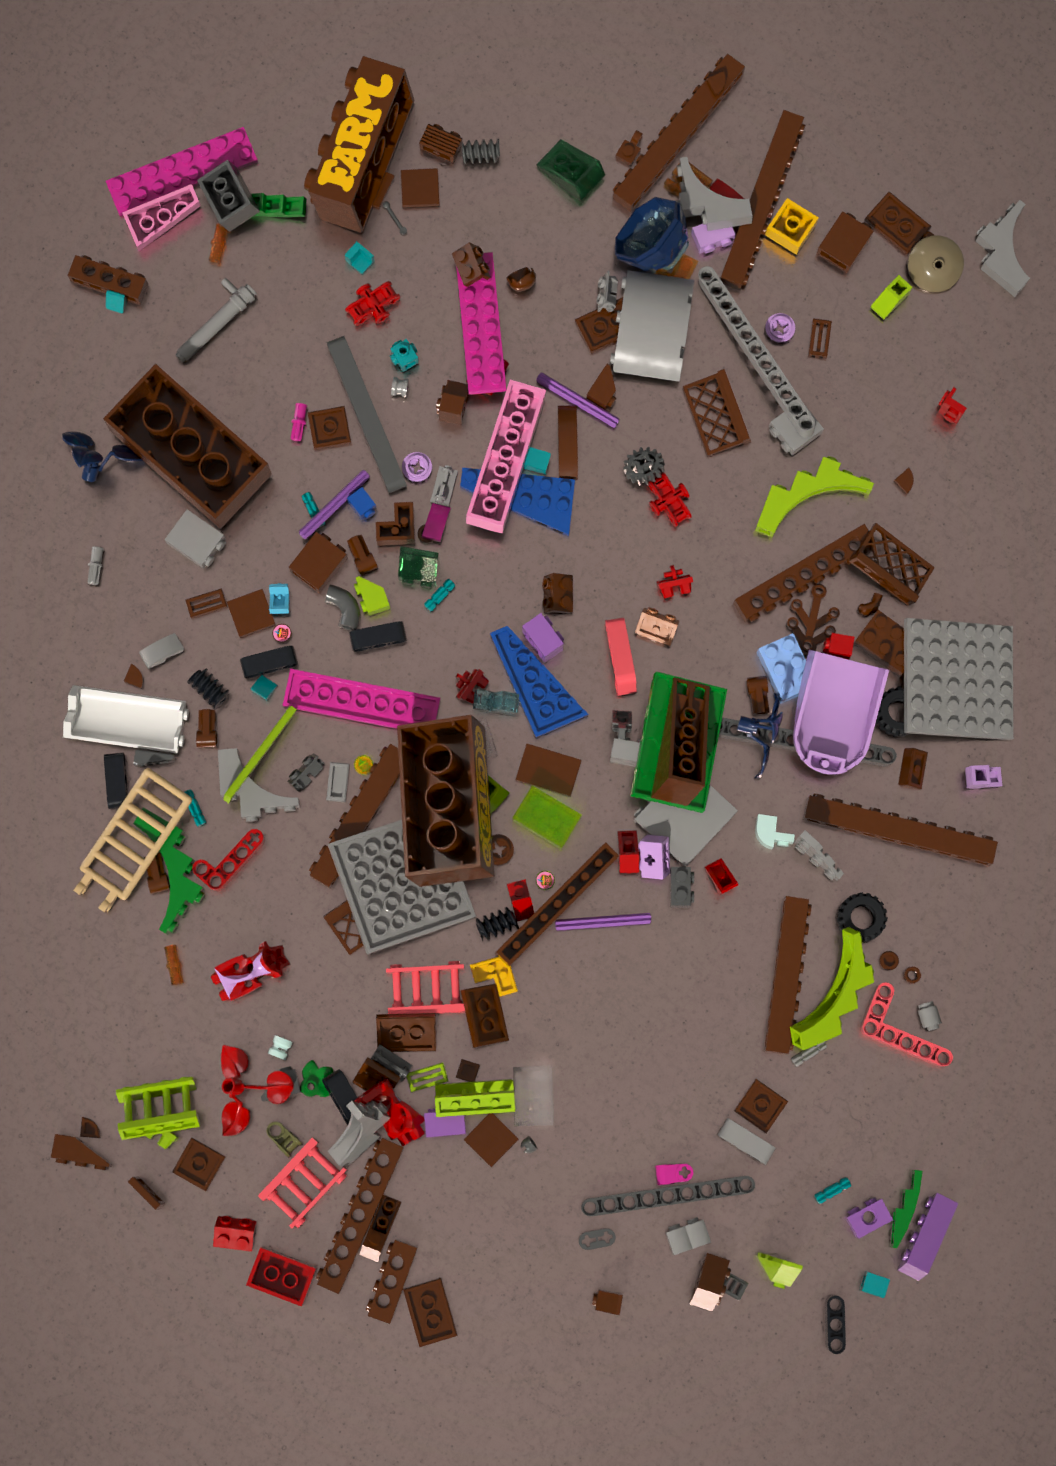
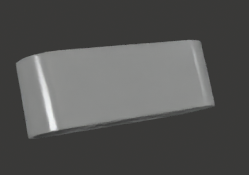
(746, 1141)

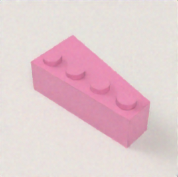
(159, 215)

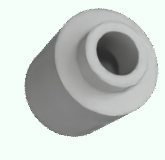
(929, 1016)

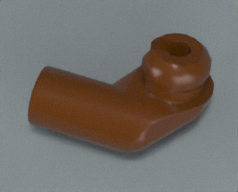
(871, 607)

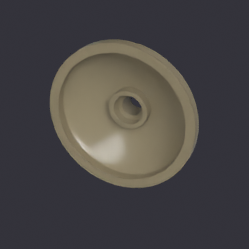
(923, 259)

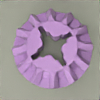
(783, 320)
(412, 459)

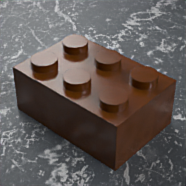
(883, 642)

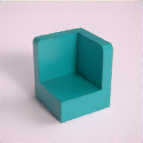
(359, 258)
(537, 461)
(874, 1284)

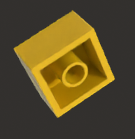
(791, 226)

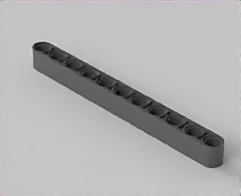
(725, 732)

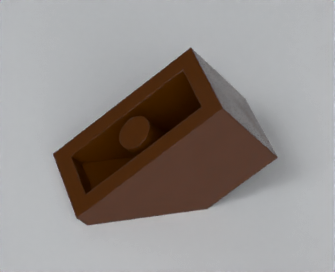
(603, 390)
(607, 1301)

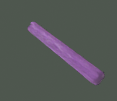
(577, 400)
(334, 504)
(603, 921)

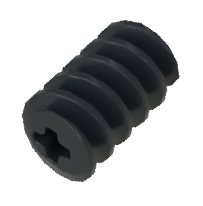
(208, 688)
(496, 923)

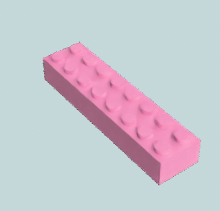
(505, 456)

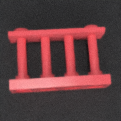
(436, 1006)
(284, 1179)

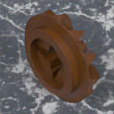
(507, 853)

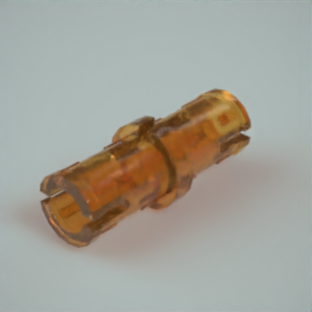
(217, 244)
(173, 965)

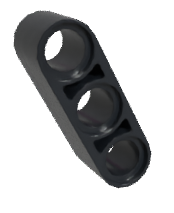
(377, 636)
(268, 661)
(115, 779)
(340, 1092)
(839, 1333)

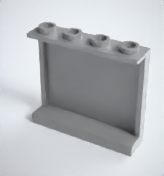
(686, 829)

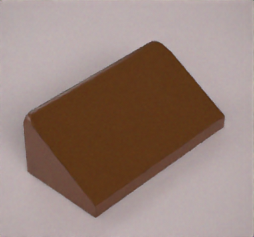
(913, 768)

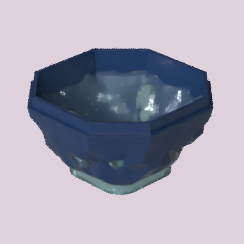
(653, 235)

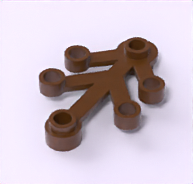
(812, 622)

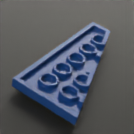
(536, 497)
(540, 693)

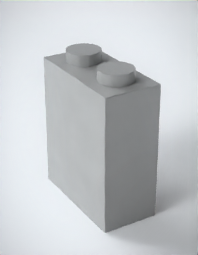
(195, 539)

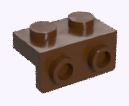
(471, 264)
(558, 593)
(372, 1074)

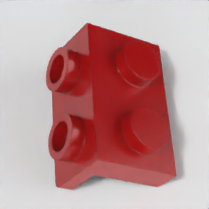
(951, 408)
(234, 1233)

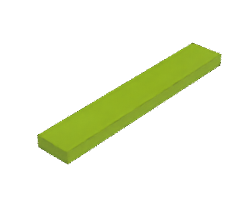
(259, 754)

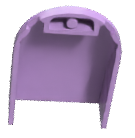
(836, 711)

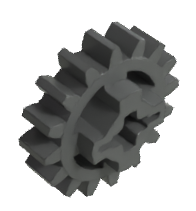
(644, 466)

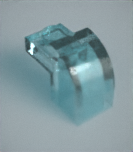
(496, 702)

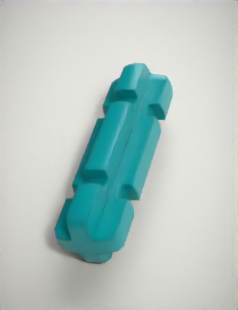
(311, 505)
(439, 595)
(195, 809)
(833, 1190)

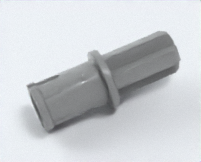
(95, 565)

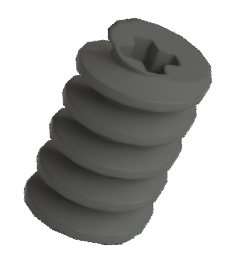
(480, 151)

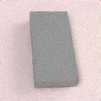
(337, 782)

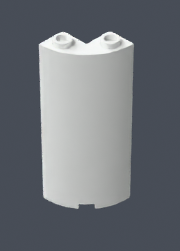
(125, 719)

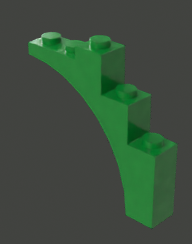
(178, 865)

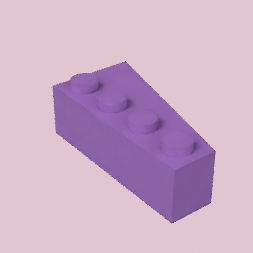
(928, 1236)

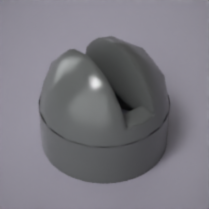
(529, 1144)

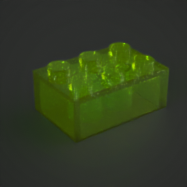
(546, 817)

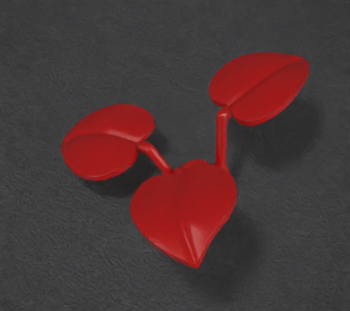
(234, 1116)

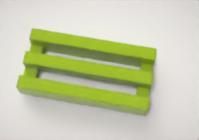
(442, 1072)

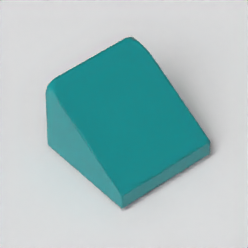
(115, 301)
(263, 687)

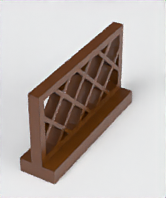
(732, 407)
(881, 575)
(338, 914)

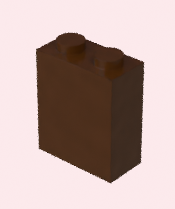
(845, 241)
(318, 561)

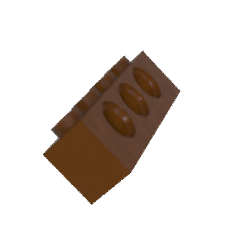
(133, 292)
(386, 1312)

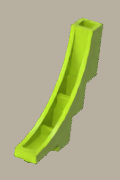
(805, 485)
(841, 998)

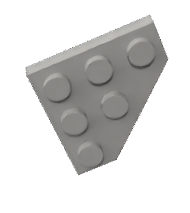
(807, 844)

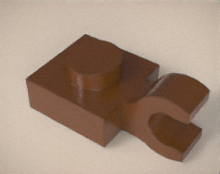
(629, 151)

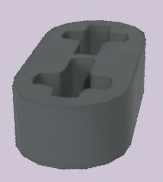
(595, 1234)

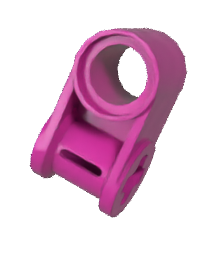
(670, 1173)

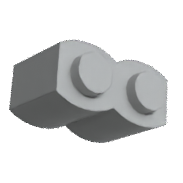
(688, 1236)

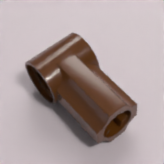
(363, 558)
(758, 691)
(206, 734)
(157, 878)

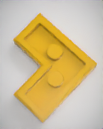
(497, 970)

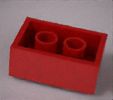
(281, 1276)

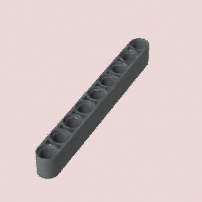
(366, 414)
(677, 1195)

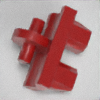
(683, 581)
(476, 678)

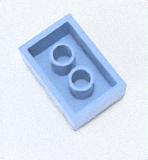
(784, 666)

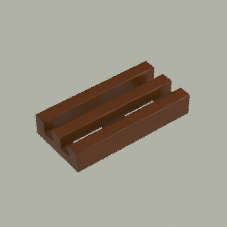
(817, 353)
(207, 603)

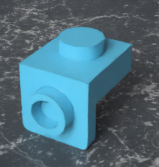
(279, 598)

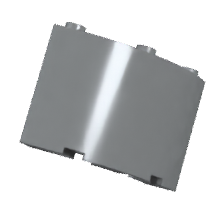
(652, 325)

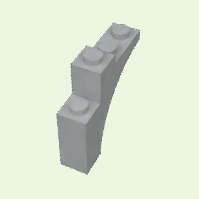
(715, 209)
(1001, 260)
(252, 797)
(360, 1131)

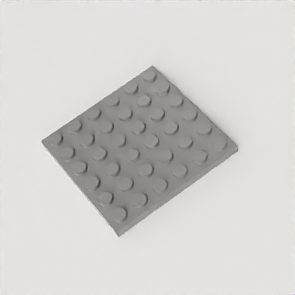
(958, 679)
(383, 900)

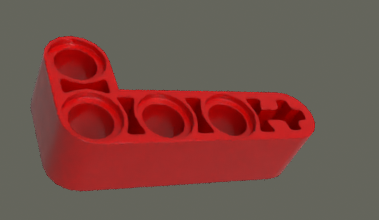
(232, 857)

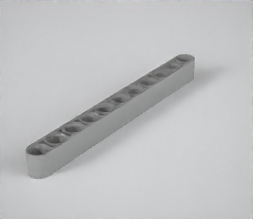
(758, 359)

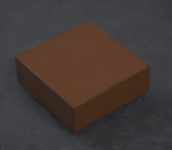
(467, 1071)

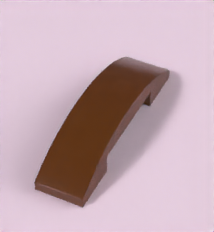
(568, 442)

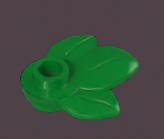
(313, 1075)

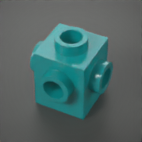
(404, 354)

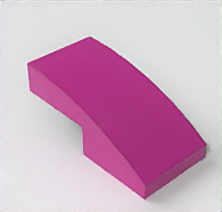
(436, 522)

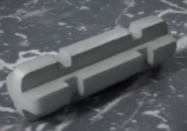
(808, 1053)

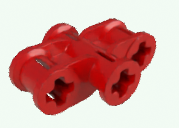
(376, 300)
(669, 499)

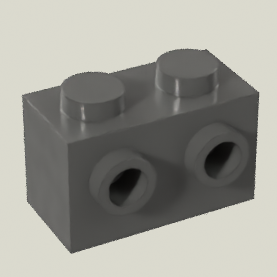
(680, 887)

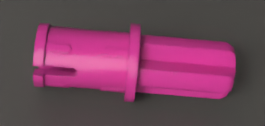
(298, 422)

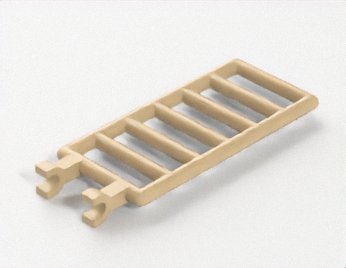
(165, 831)

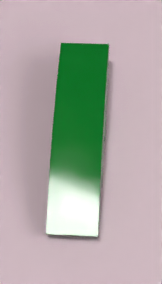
(280, 205)
(903, 1215)

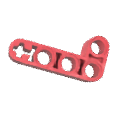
(621, 656)

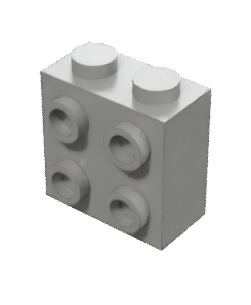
(787, 434)
(625, 751)

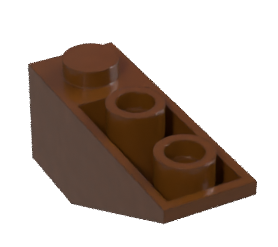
(74, 1149)
(380, 1228)

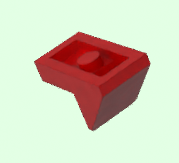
(721, 876)
(520, 900)

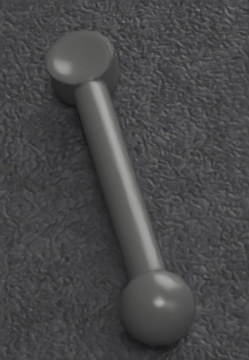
(403, 230)

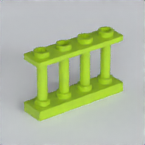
(474, 1098)
(161, 1124)

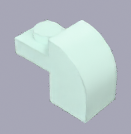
(766, 832)

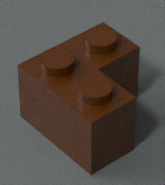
(453, 402)
(398, 531)
(709, 1286)

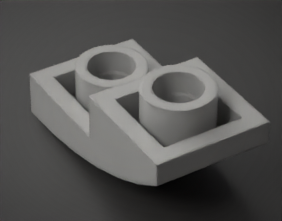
(160, 650)

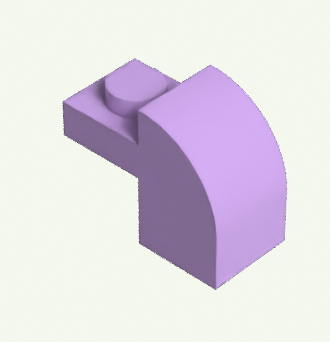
(983, 776)

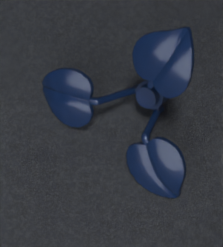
(91, 459)
(751, 726)

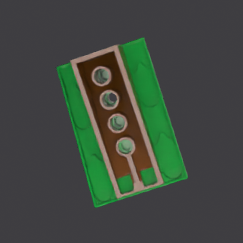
(678, 742)

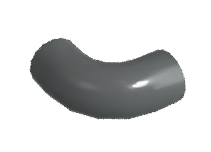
(347, 604)

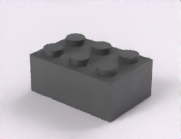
(228, 195)

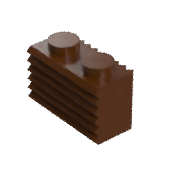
(441, 142)

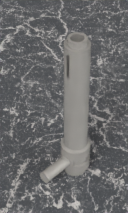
(237, 303)

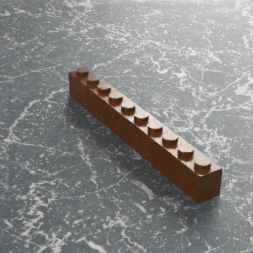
(676, 135)
(762, 198)
(900, 830)

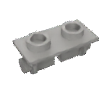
(607, 285)
(444, 485)

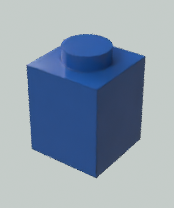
(362, 504)

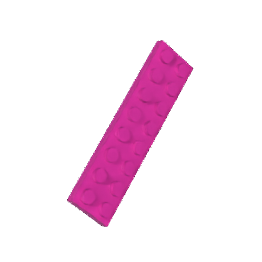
(179, 170)
(482, 333)
(358, 700)

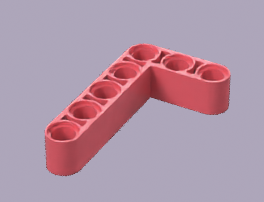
(898, 1035)

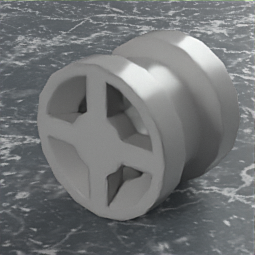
(399, 387)

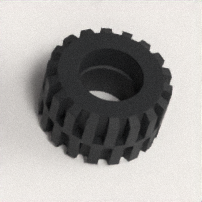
(884, 719)
(873, 905)

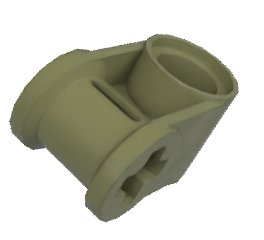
(284, 1138)

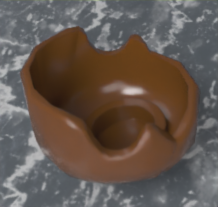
(522, 279)

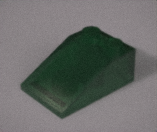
(572, 169)
(418, 567)

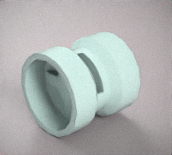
(280, 1043)

